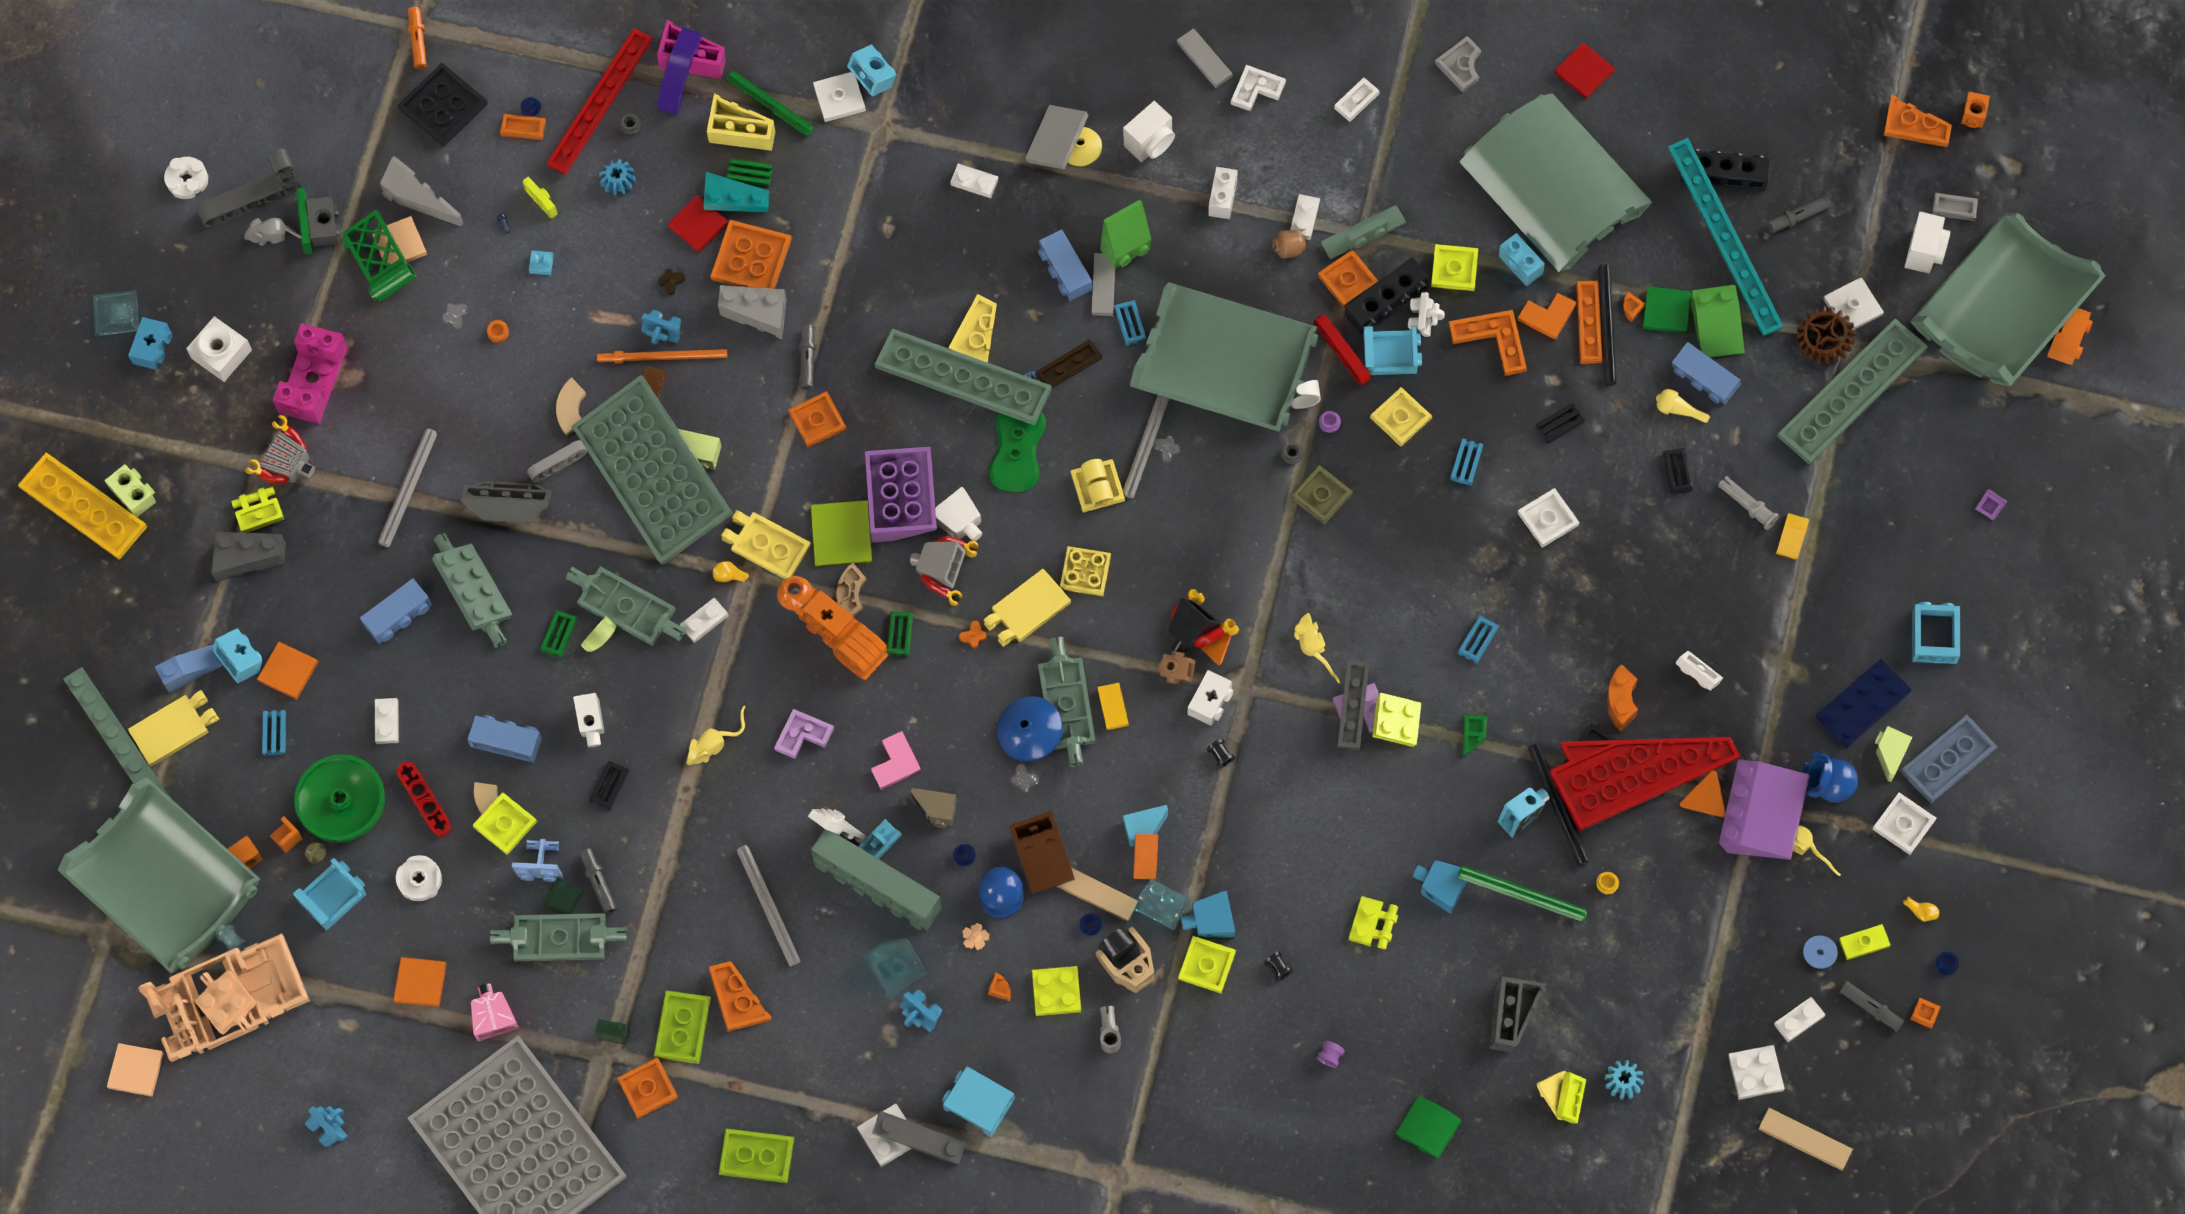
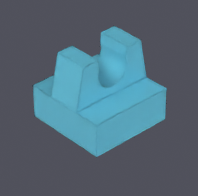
(541, 262)

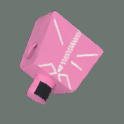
(491, 1014)

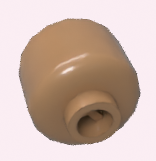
(1289, 244)

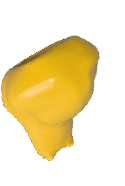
(727, 571)
(1922, 911)

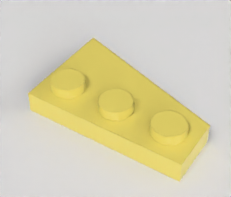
(976, 330)

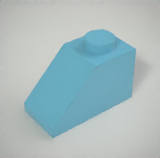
(1144, 822)

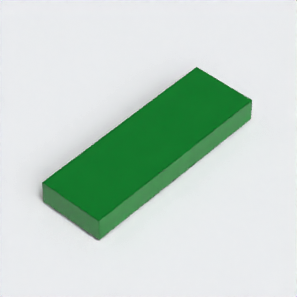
(303, 220)

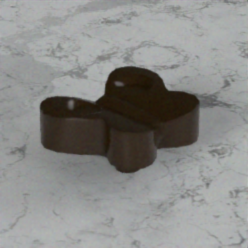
(670, 280)

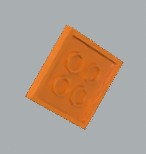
(750, 256)

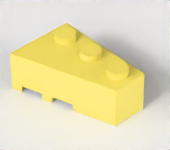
(738, 126)

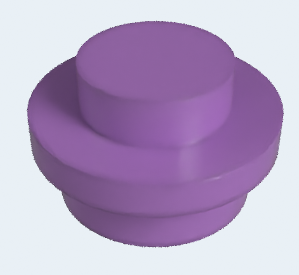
(1329, 421)

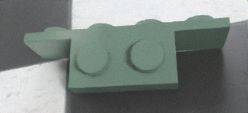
(1363, 232)

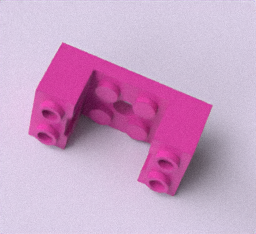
(318, 354)

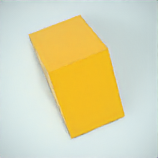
(1792, 536)

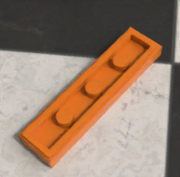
(1589, 322)

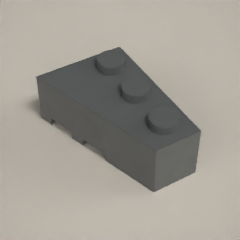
(245, 553)
(1512, 1010)

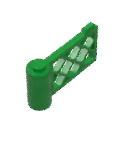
(394, 275)

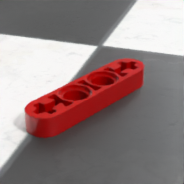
(1342, 349)
(425, 798)

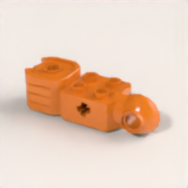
(851, 641)

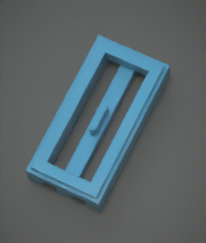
(1135, 339)
(1471, 445)
(1469, 655)
(265, 742)

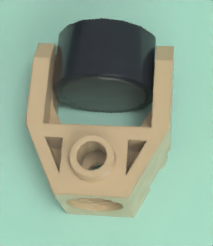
(1119, 945)

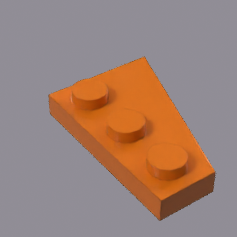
(737, 1002)

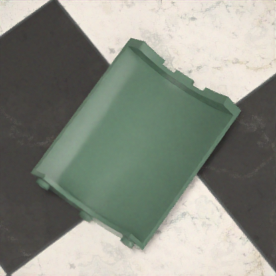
(1553, 180)
(2006, 301)
(1224, 357)
(161, 876)

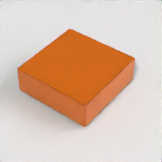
(1925, 1013)

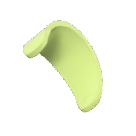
(599, 635)

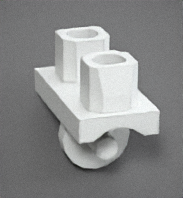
(1428, 314)

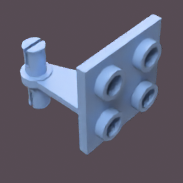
(529, 871)

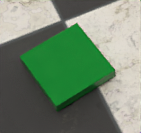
(1666, 310)

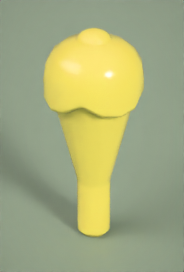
(1670, 402)

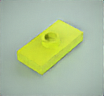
(540, 196)
(1864, 942)
(1571, 1097)

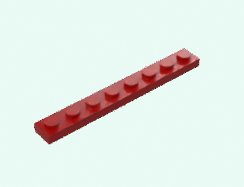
(599, 102)

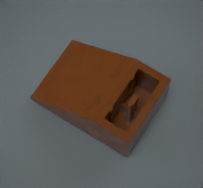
(1042, 852)

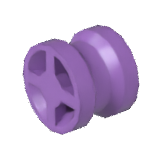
(1330, 1054)

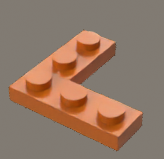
(1498, 325)

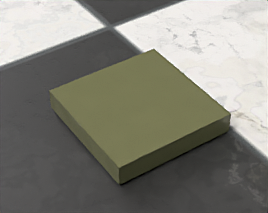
(1321, 494)

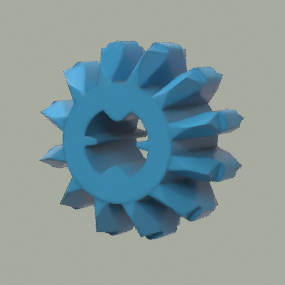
(620, 184)

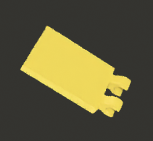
(766, 544)
(1027, 608)
(172, 728)

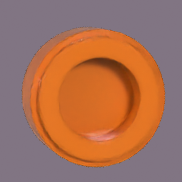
(497, 331)

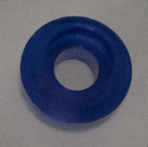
(530, 106)
(964, 848)
(1090, 917)

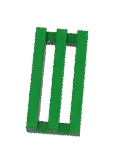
(735, 163)
(552, 651)
(898, 651)

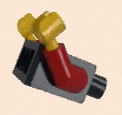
(1195, 625)

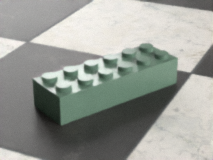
(876, 880)

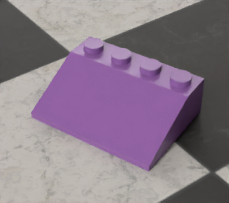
(900, 493)
(1763, 810)

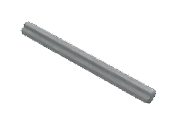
(1145, 446)
(407, 487)
(768, 906)

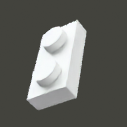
(1356, 99)
(974, 180)
(1305, 215)
(704, 620)
(1700, 671)
(386, 721)
(1799, 1019)

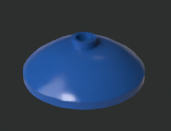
(1038, 737)

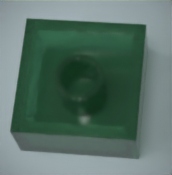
(563, 896)
(611, 1031)

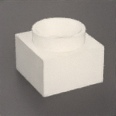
(1149, 133)
(1927, 243)
(231, 345)

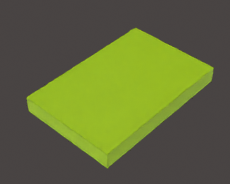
(682, 1027)
(756, 1155)

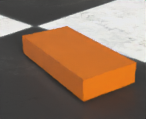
(523, 127)
(1145, 856)

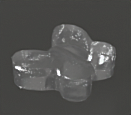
(454, 314)
(1167, 447)
(1024, 779)

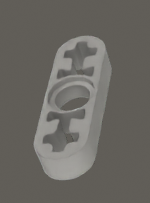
(557, 461)

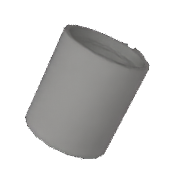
(1109, 1029)

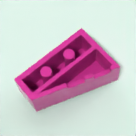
(707, 62)

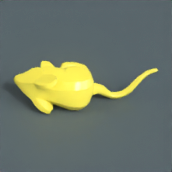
(1311, 641)
(710, 743)
(1805, 841)

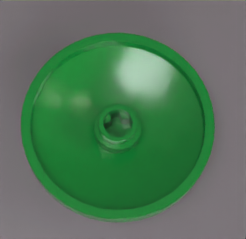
(339, 798)

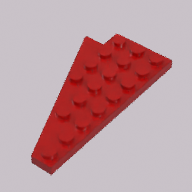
(1621, 774)

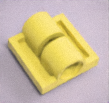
(1097, 484)

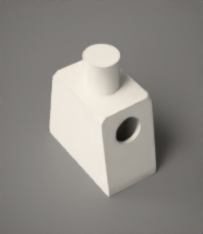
(959, 516)
(588, 710)

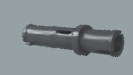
(1789, 218)
(807, 350)
(594, 873)
(1880, 1012)

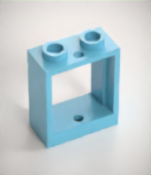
(1935, 654)

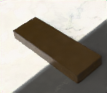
(1069, 364)

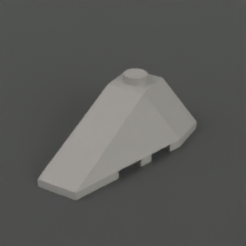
(405, 189)

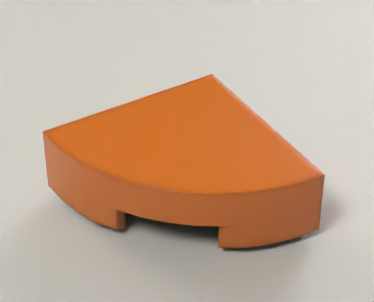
(1632, 306)
(1000, 988)

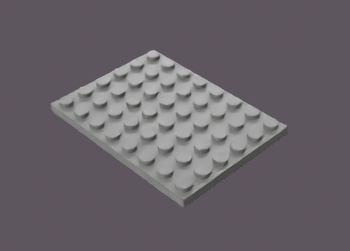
(516, 1139)

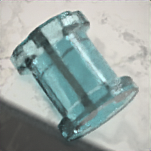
(231, 939)

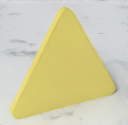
(1550, 1089)

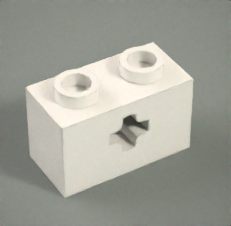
(1223, 193)
(1210, 686)

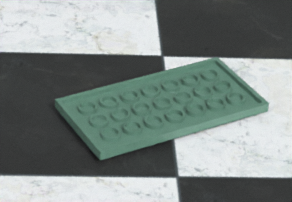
(652, 470)

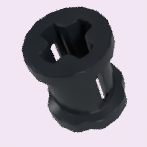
(1220, 753)
(1278, 966)

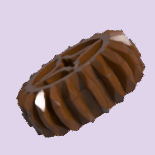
(1812, 325)

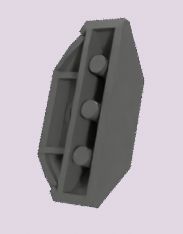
(506, 500)

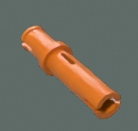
(416, 31)

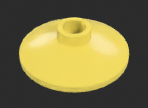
(1089, 151)

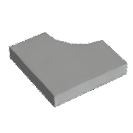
(1459, 63)

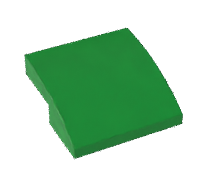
(1428, 1127)

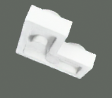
(1256, 82)

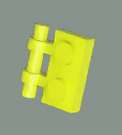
(260, 514)
(1366, 921)

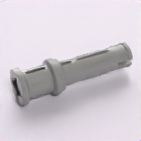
(1756, 509)

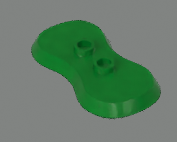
(1015, 461)

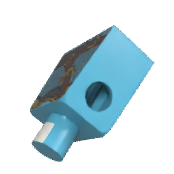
(1522, 810)

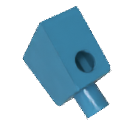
(1441, 884)
(1211, 918)

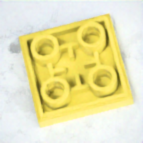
(1085, 571)

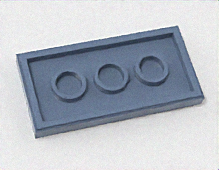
(1948, 759)

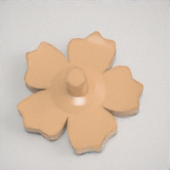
(975, 936)

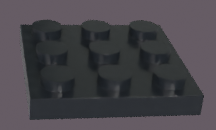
(442, 104)

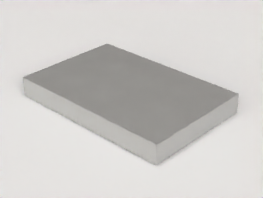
(1056, 137)

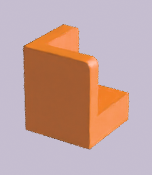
(286, 836)

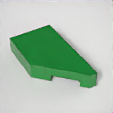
(1474, 732)

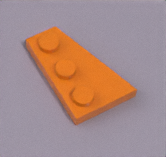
(1911, 124)

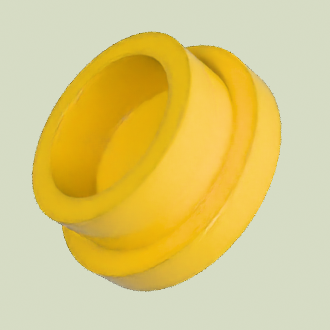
(1607, 883)

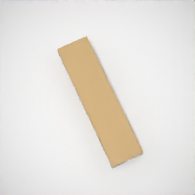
(1100, 895)
(1805, 1139)

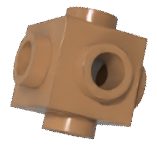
(1176, 667)

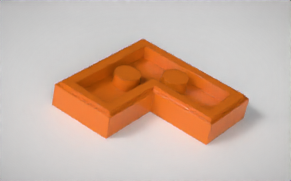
(1548, 321)

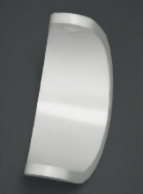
(1309, 395)

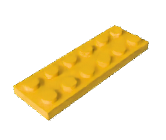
(82, 506)

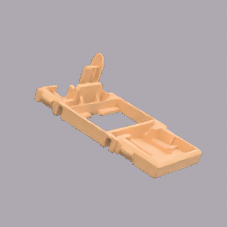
(264, 972)

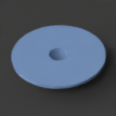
(1820, 952)

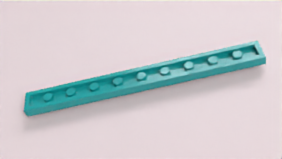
(1725, 237)

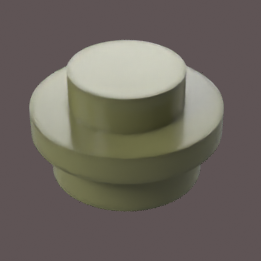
(315, 852)

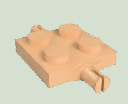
(225, 1002)

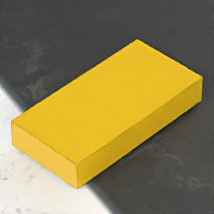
(1113, 706)

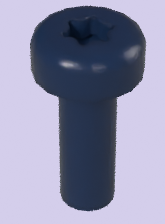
(501, 217)

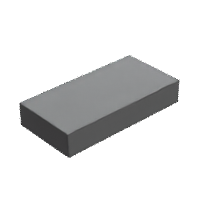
(1955, 206)

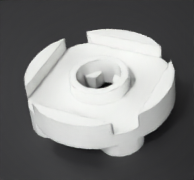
(180, 167)
(419, 891)

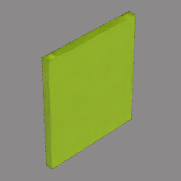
(841, 533)

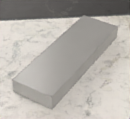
(1204, 58)
(1103, 286)

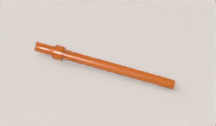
(619, 356)

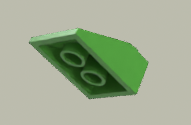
(1126, 235)
(1717, 321)

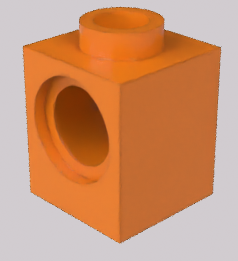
(1975, 102)
(246, 852)

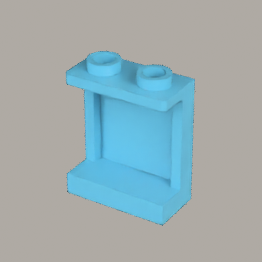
(1391, 351)
(331, 894)
(978, 1100)

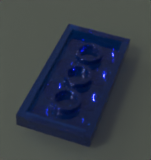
(1863, 703)

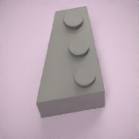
(754, 306)

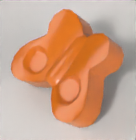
(974, 635)

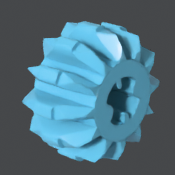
(1629, 1072)

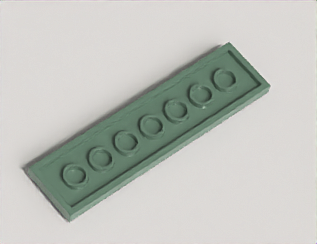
(963, 376)
(1852, 391)

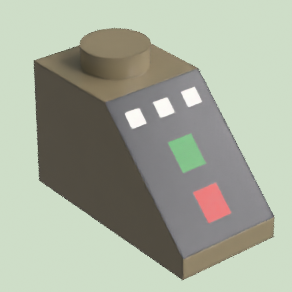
(936, 806)

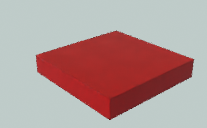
(1584, 70)
(697, 225)

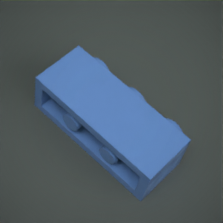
(1065, 265)
(1705, 374)
(396, 611)
(504, 738)

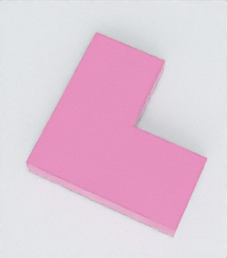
(902, 762)

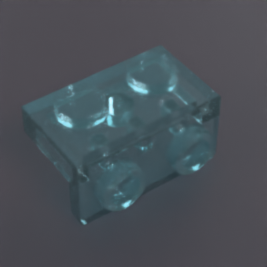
(1162, 904)

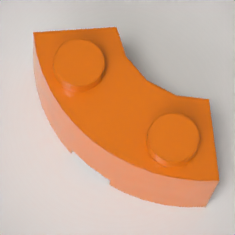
(2067, 340)
(1619, 698)

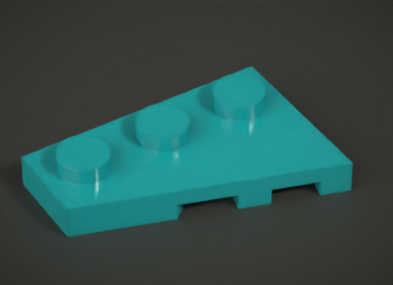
(733, 195)

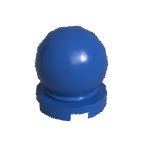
(1830, 778)
(1001, 892)

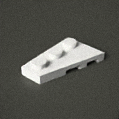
(835, 823)

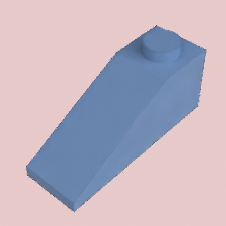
(187, 667)

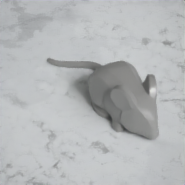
(269, 230)

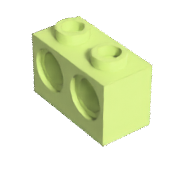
(128, 492)

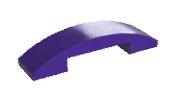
(677, 70)

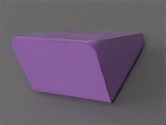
(1991, 504)

